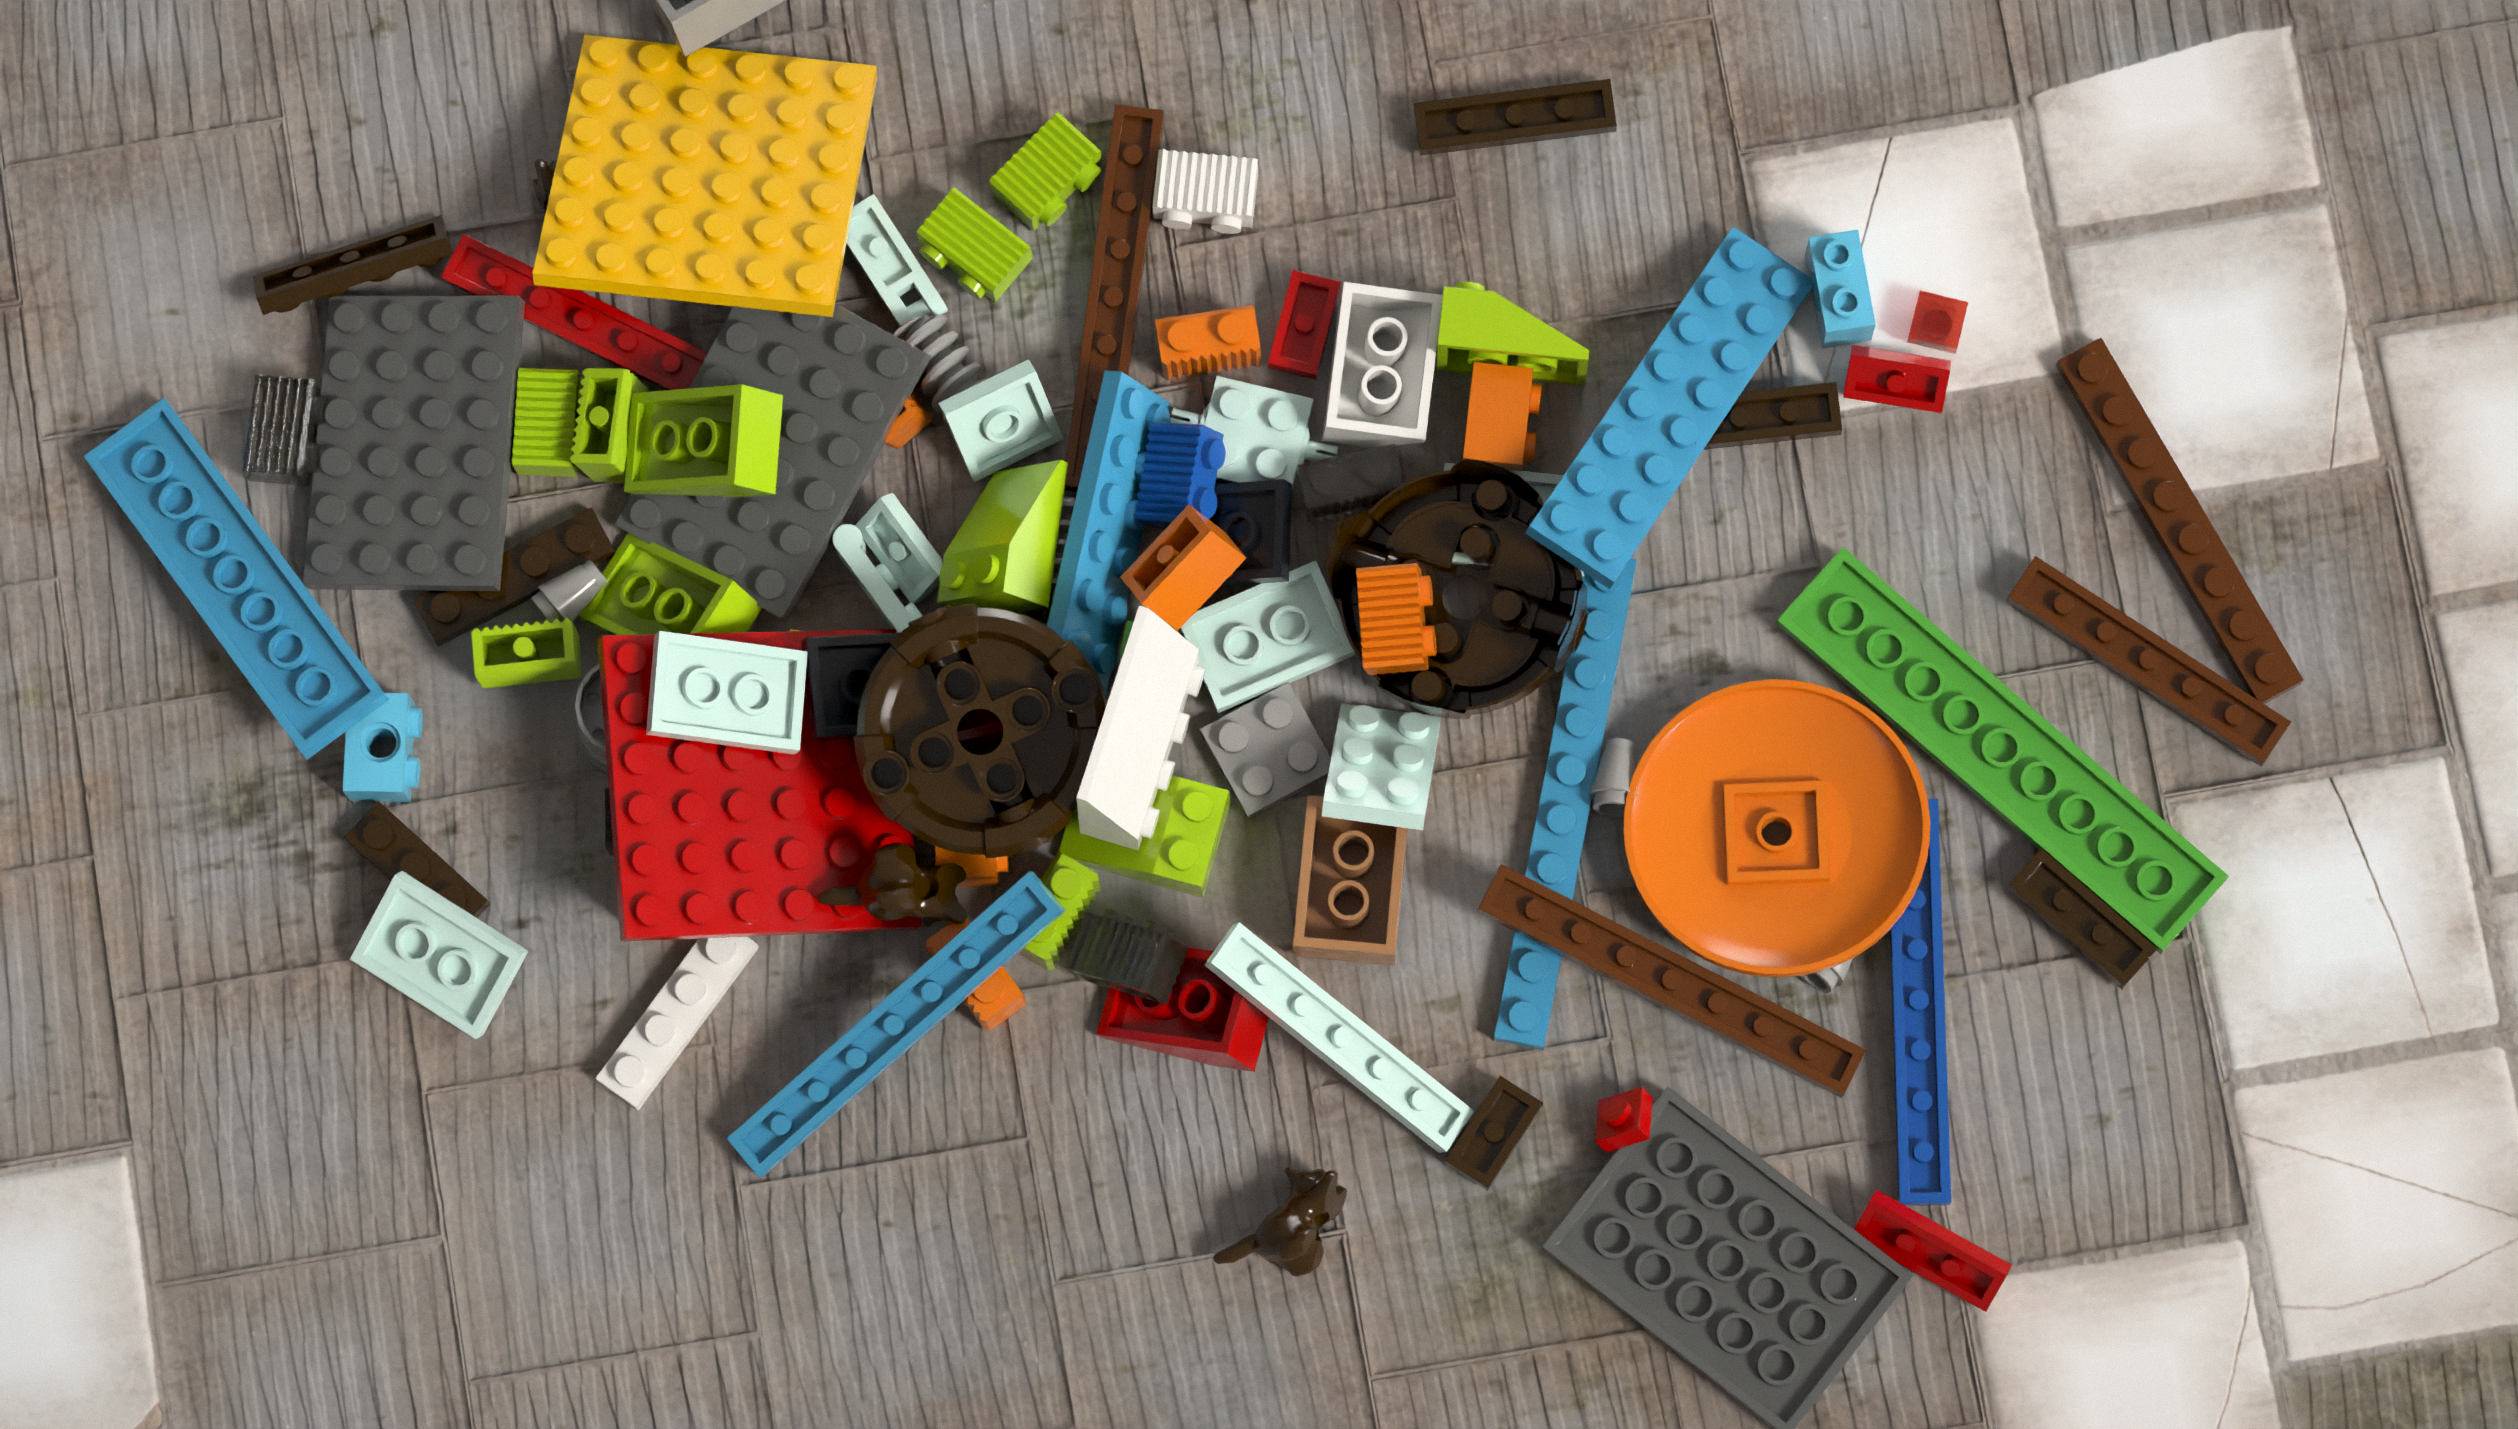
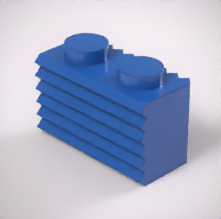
(1179, 472)

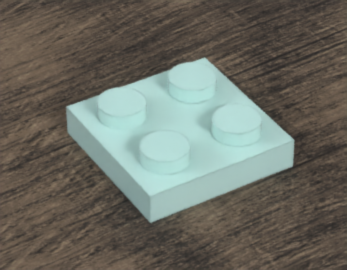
(1001, 420)

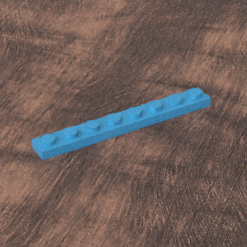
(896, 1024)

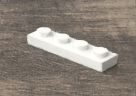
(674, 1017)

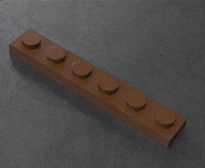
(2148, 661)

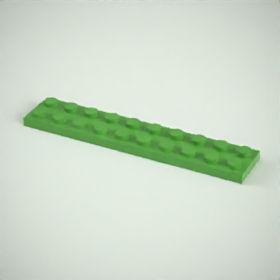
(2001, 749)

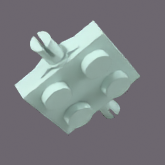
(1261, 430)

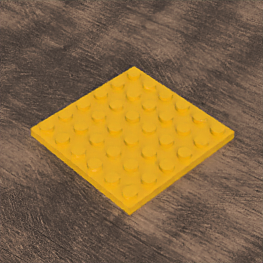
(706, 176)

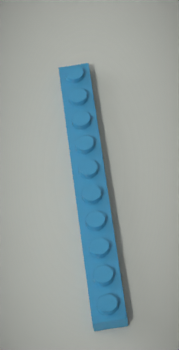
(1566, 803)

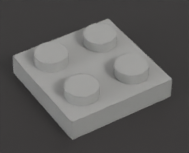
(1267, 750)

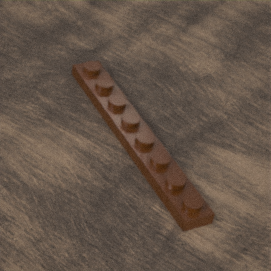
(1115, 268)
(2179, 522)
(1671, 981)

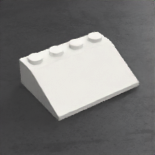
(1138, 733)

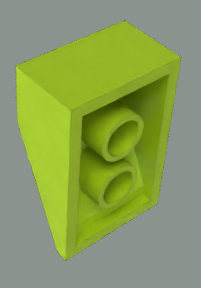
(1493, 330)
(704, 442)
(1007, 542)
(666, 592)
(1181, 845)

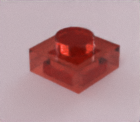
(1937, 322)

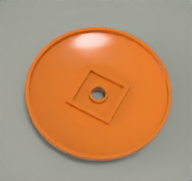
(1791, 759)

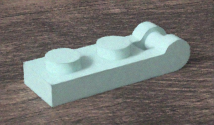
(890, 263)
(875, 581)

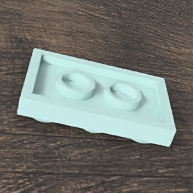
(1267, 637)
(726, 692)
(1381, 766)
(439, 955)

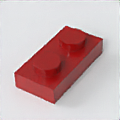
(1304, 324)
(1897, 378)

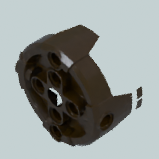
(1531, 609)
(967, 662)

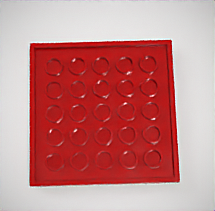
(731, 833)

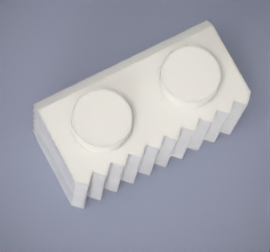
(1205, 190)

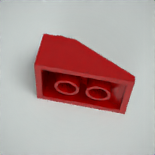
(1199, 1023)

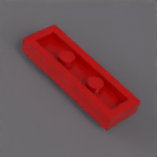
(1932, 1250)

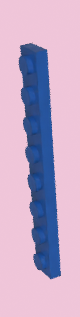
(1921, 1039)

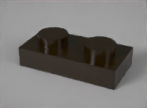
(1493, 1133)

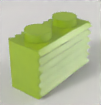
(1047, 173)
(973, 246)
(546, 421)
(604, 423)
(526, 654)
(1074, 889)

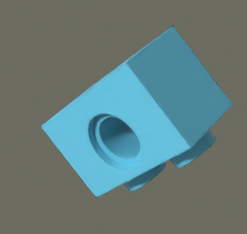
(1840, 288)
(387, 777)

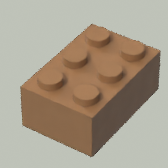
(1349, 889)

